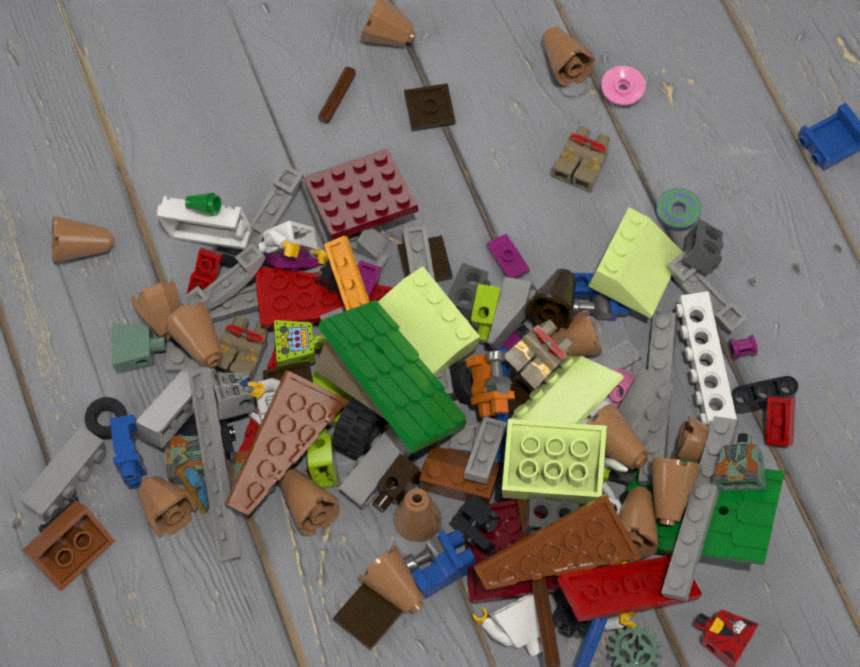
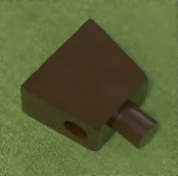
(401, 474)

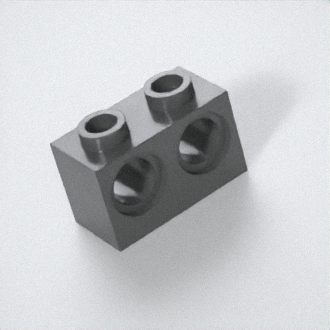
(704, 247)
(464, 291)
(550, 509)

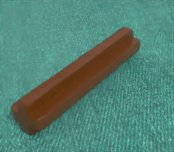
(337, 94)

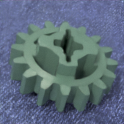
(625, 647)

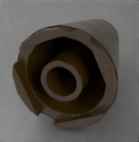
(554, 300)

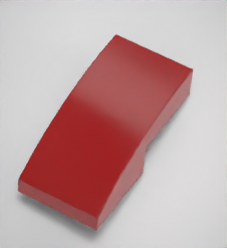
(206, 269)

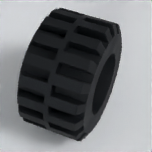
(356, 428)

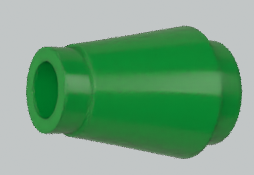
(204, 203)

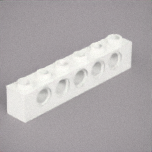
(700, 306)

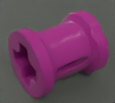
(743, 347)

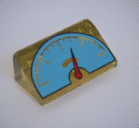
(194, 483)

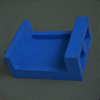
(832, 138)

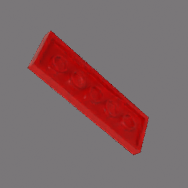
(619, 588)

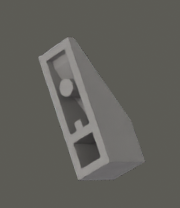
(510, 309)

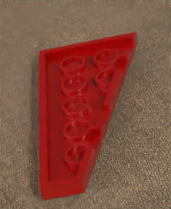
(297, 296)

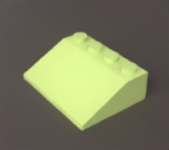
(636, 264)
(430, 321)
(569, 392)
(554, 460)

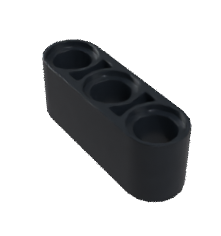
(771, 387)

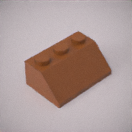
(445, 476)
(68, 545)

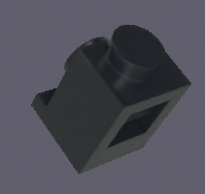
(479, 514)
(568, 623)

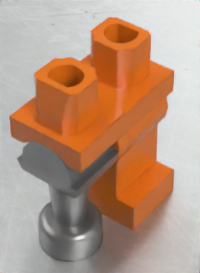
(490, 387)

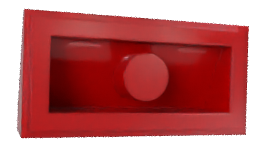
(780, 421)

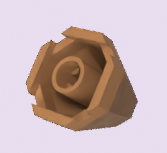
(388, 25)
(156, 306)
(165, 505)

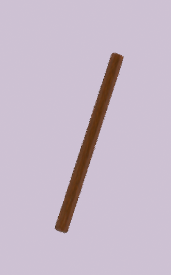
(543, 607)

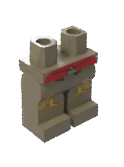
(583, 152)
(242, 347)
(543, 349)

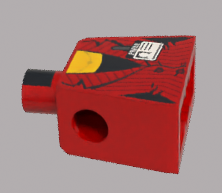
(726, 635)

